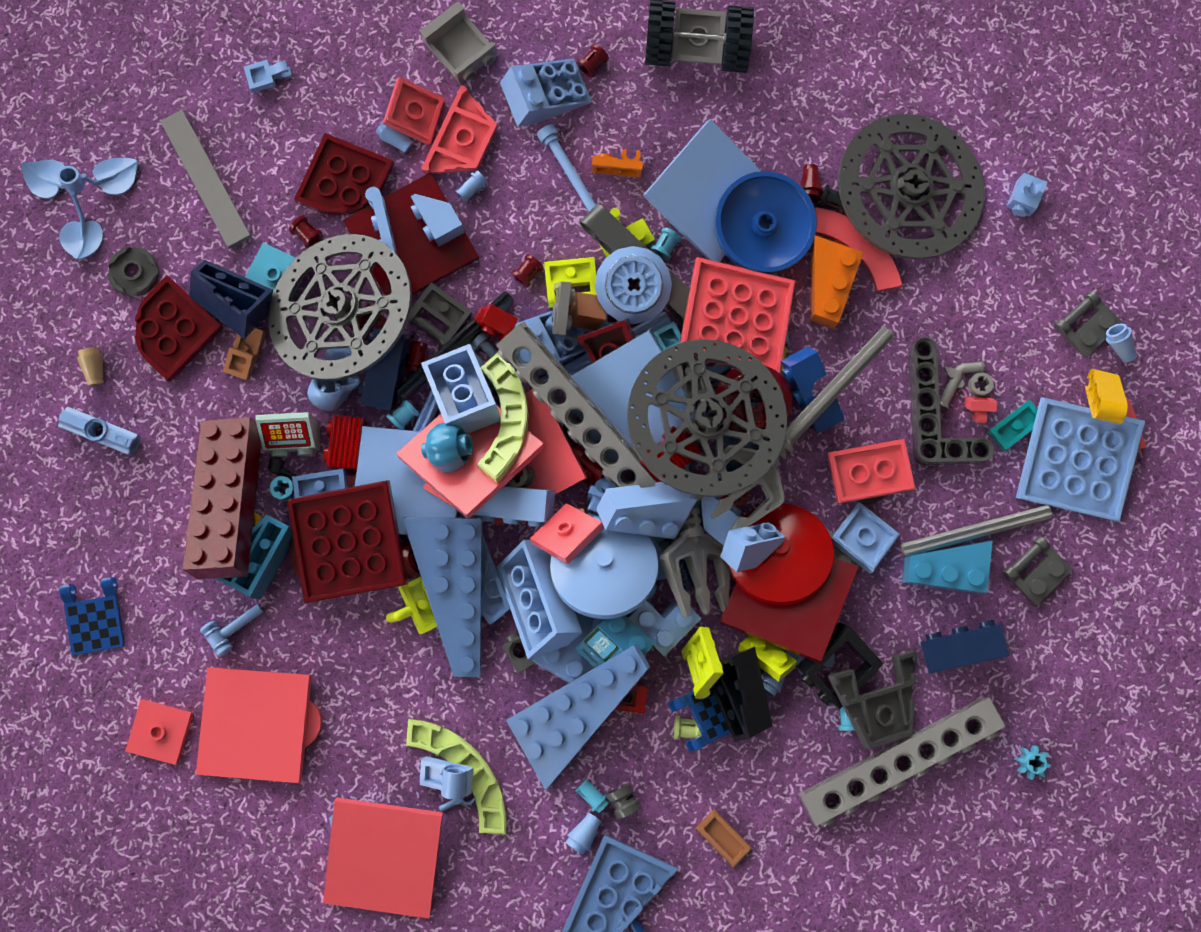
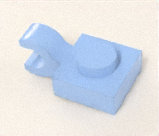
(263, 74)

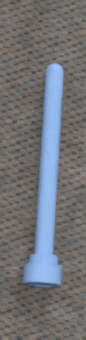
(549, 136)

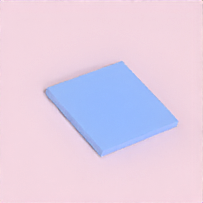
(695, 183)
(611, 382)
(1079, 460)
(380, 463)

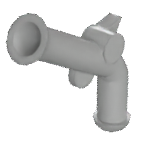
(956, 381)

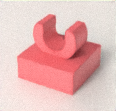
(979, 407)

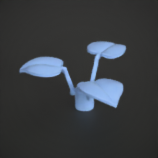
(48, 176)

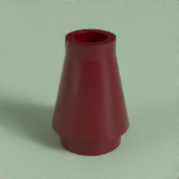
(811, 182)

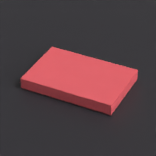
(871, 471)

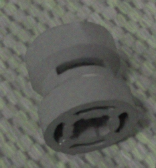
(623, 801)

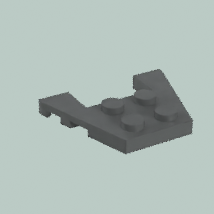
(882, 713)

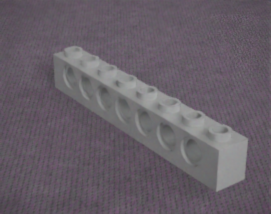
(541, 358)
(988, 727)

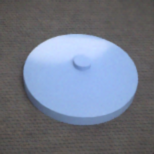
(608, 575)

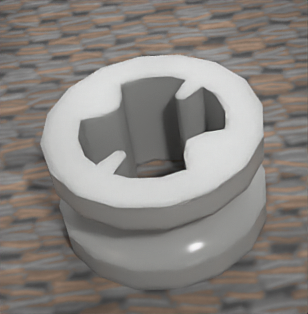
(985, 377)

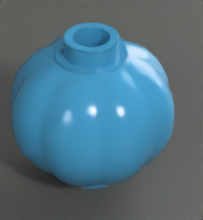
(445, 446)

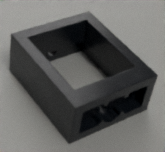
(841, 635)

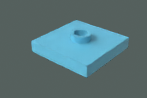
(269, 266)

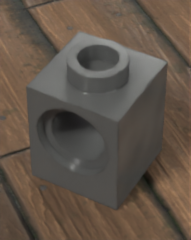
(519, 663)

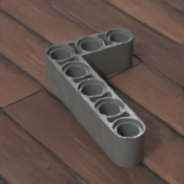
(931, 414)

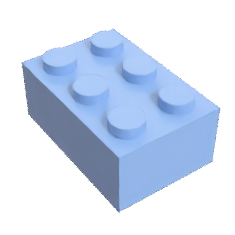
(461, 390)

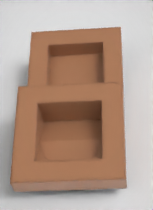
(244, 354)

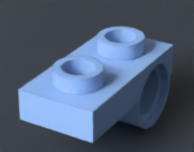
(449, 777)

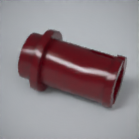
(416, 356)

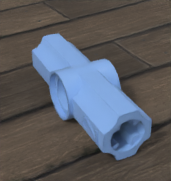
(86, 426)

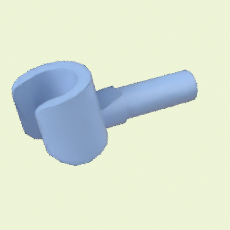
(454, 802)

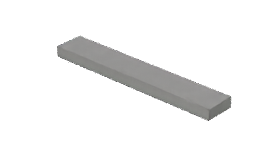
(205, 179)

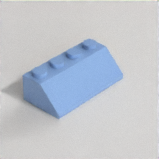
(537, 609)

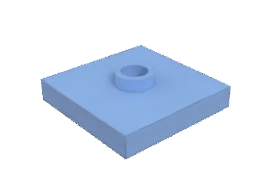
(864, 537)

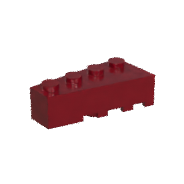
(606, 339)

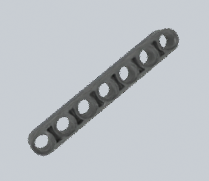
(613, 236)

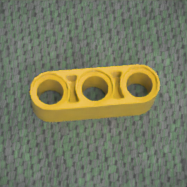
(1106, 397)

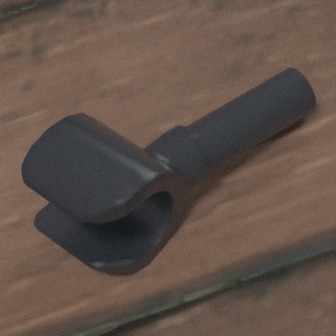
(276, 466)

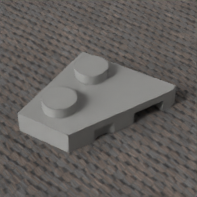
(564, 297)

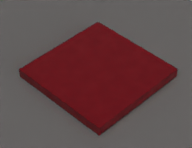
(422, 258)
(347, 541)
(798, 627)

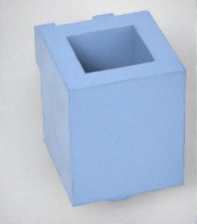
(1026, 195)

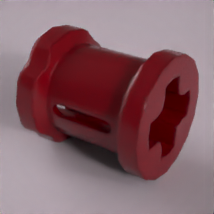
(592, 60)
(305, 231)
(527, 270)

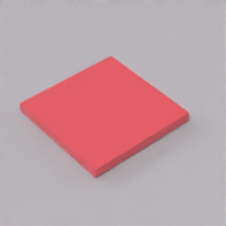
(739, 309)
(557, 463)
(469, 486)
(254, 725)
(382, 857)

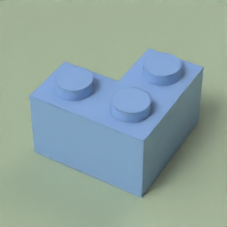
(663, 628)

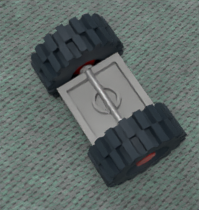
(699, 36)

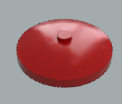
(795, 567)

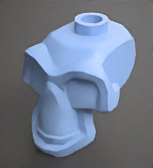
(331, 394)

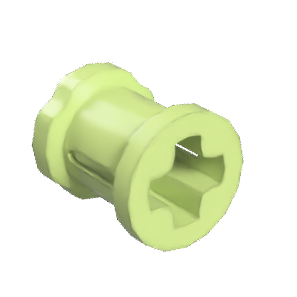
(685, 728)

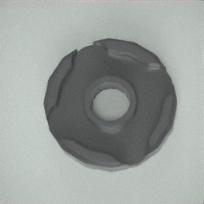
(143, 281)

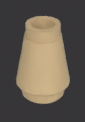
(91, 365)

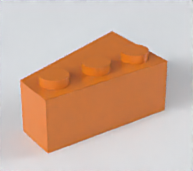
(831, 280)

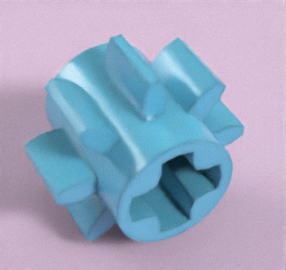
(1032, 769)

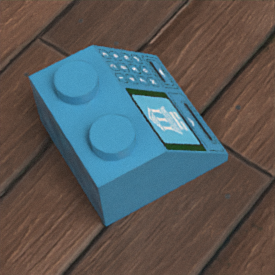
(610, 639)

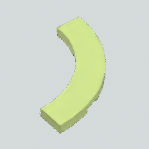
(513, 418)
(457, 750)

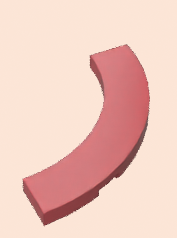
(877, 262)

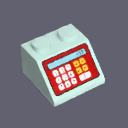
(289, 434)

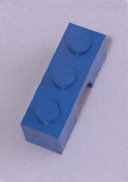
(802, 372)

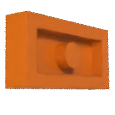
(607, 164)

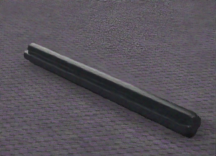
(461, 339)

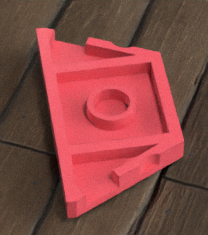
(461, 138)

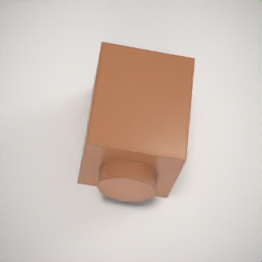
(586, 311)

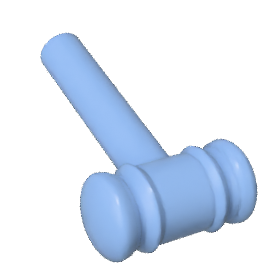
(218, 637)

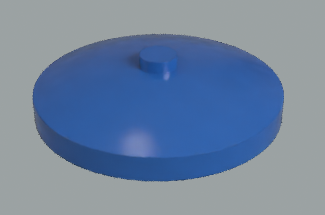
(765, 222)

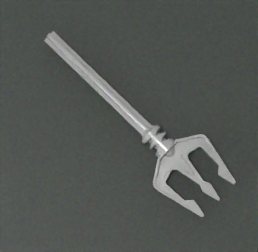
(771, 481)
(694, 549)

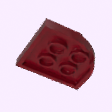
(341, 176)
(172, 328)

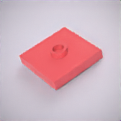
(413, 111)
(567, 533)
(159, 731)

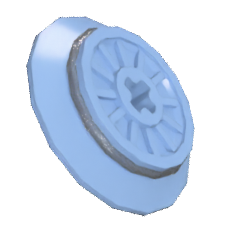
(613, 290)

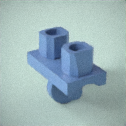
(596, 493)

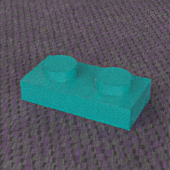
(1014, 426)

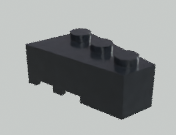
(742, 695)

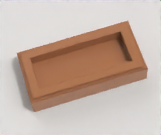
(723, 838)

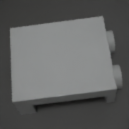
(458, 43)

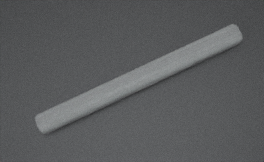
(976, 531)

